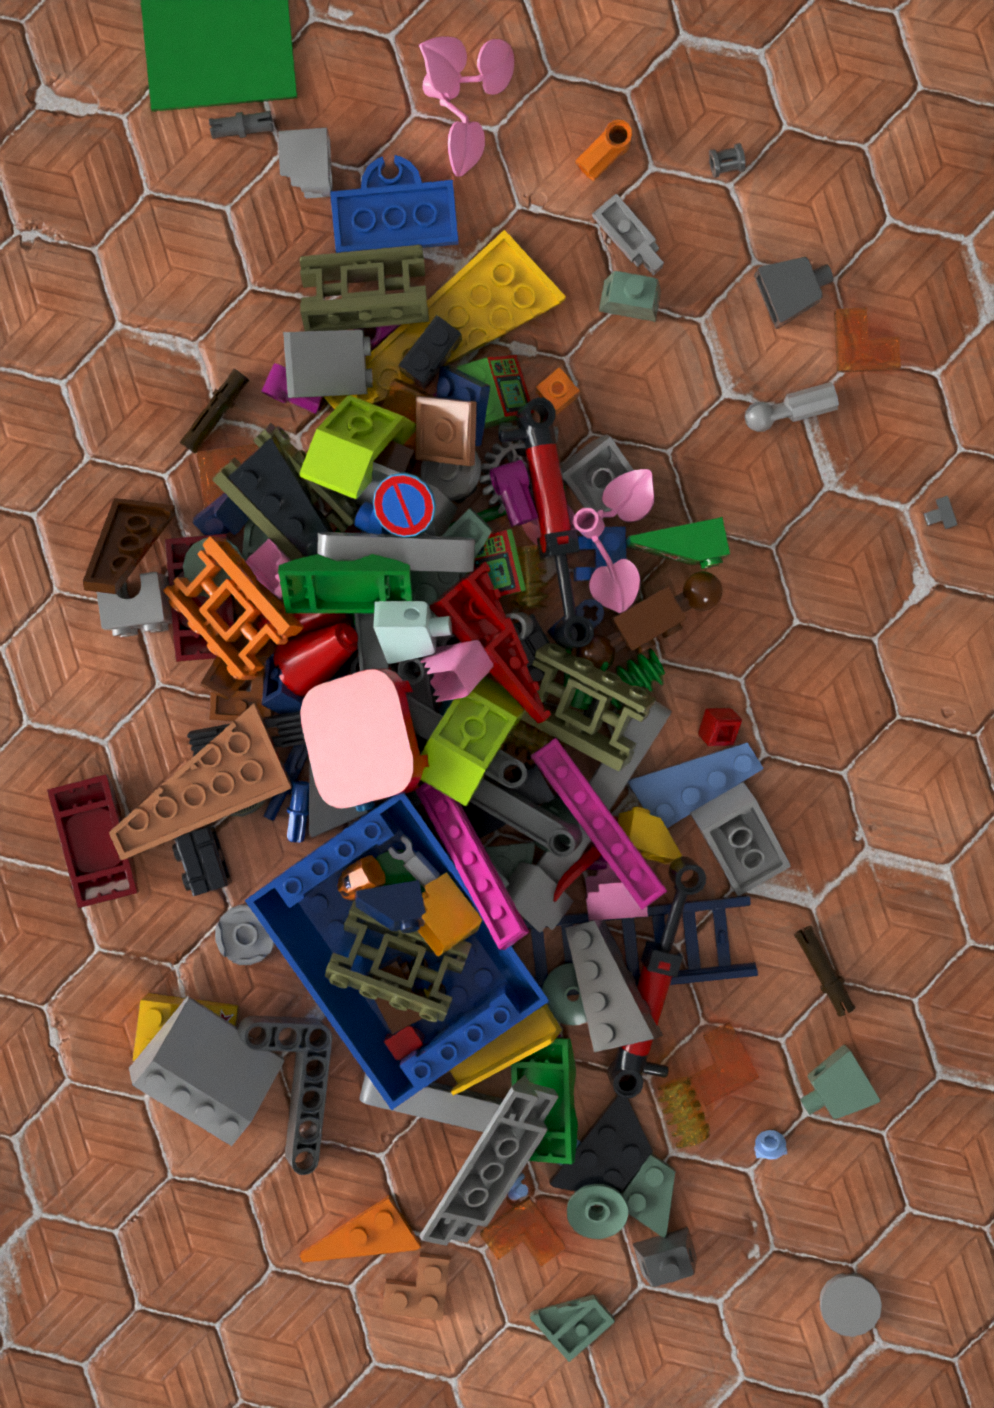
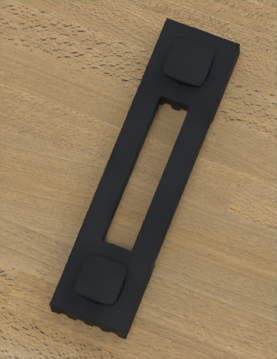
(288, 725)

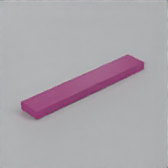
(598, 823)
(474, 866)

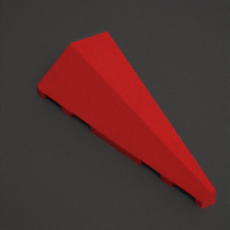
(479, 616)

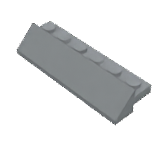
(492, 1164)

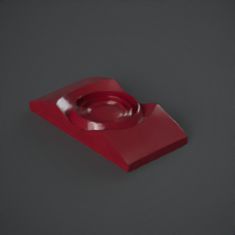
(187, 643)
(83, 819)

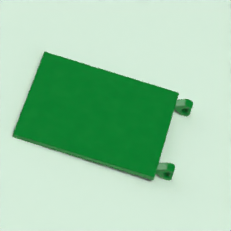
(217, 52)

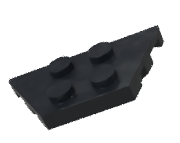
(608, 1151)

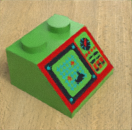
(506, 384)
(503, 562)

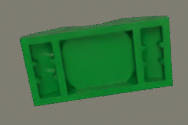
(343, 586)
(554, 1069)

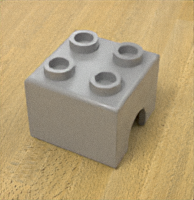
(145, 611)

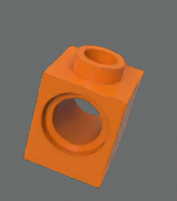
(558, 390)

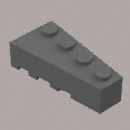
(608, 989)

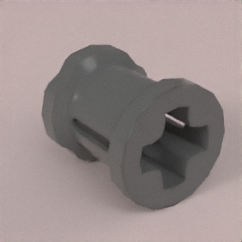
(737, 162)

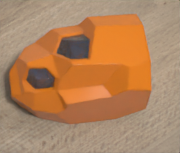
(359, 876)

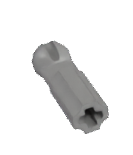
(796, 407)

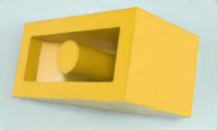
(649, 835)

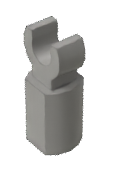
(415, 862)

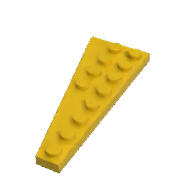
(482, 302)

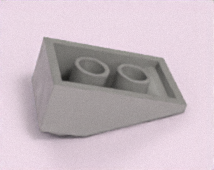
(740, 839)

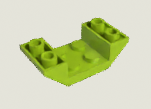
(350, 442)
(469, 739)

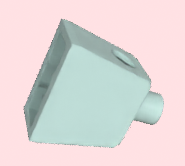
(408, 629)

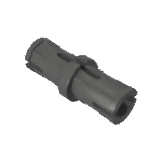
(241, 124)

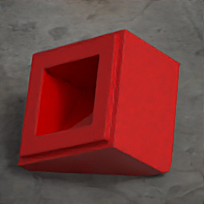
(719, 726)
(404, 1041)

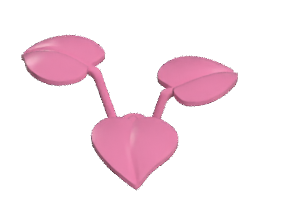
(444, 61)
(632, 499)

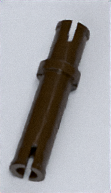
(211, 415)
(825, 972)

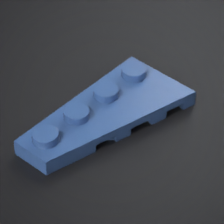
(689, 785)

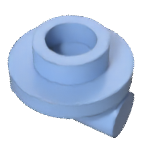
(770, 1145)
(518, 1189)

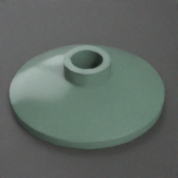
(556, 988)
(597, 1221)

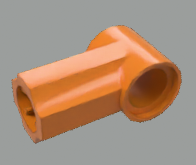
(604, 151)

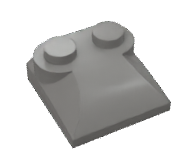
(593, 469)

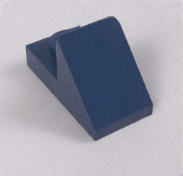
(220, 517)

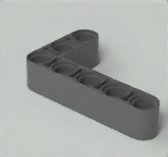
(302, 1080)

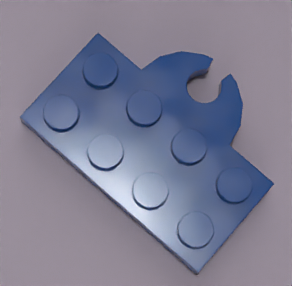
(394, 211)

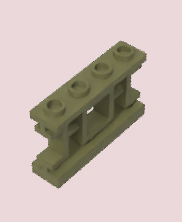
(367, 307)
(341, 515)
(578, 729)
(389, 986)

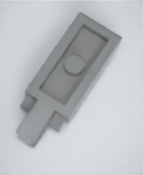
(629, 234)

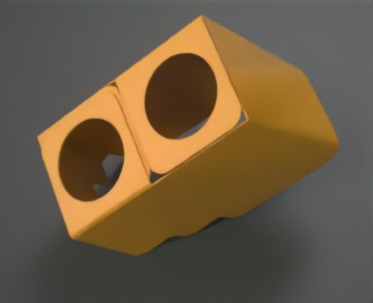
(447, 916)

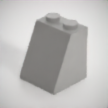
(327, 363)

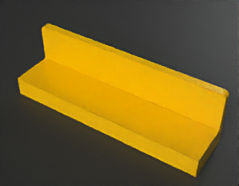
(510, 1047)

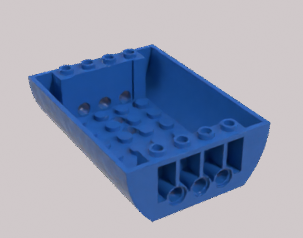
(307, 924)

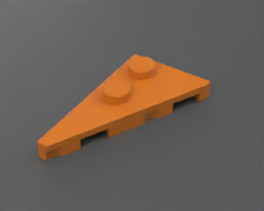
(372, 1232)

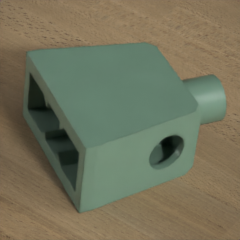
(631, 296)
(839, 1086)

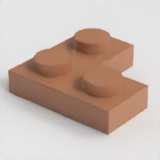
(419, 1298)

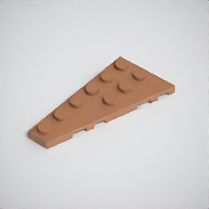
(222, 778)

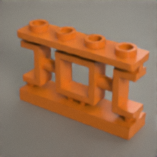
(251, 596)

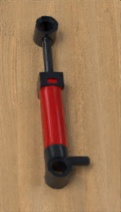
(556, 537)
(660, 964)

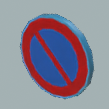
(404, 504)

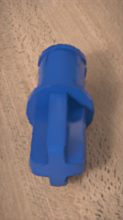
(298, 811)

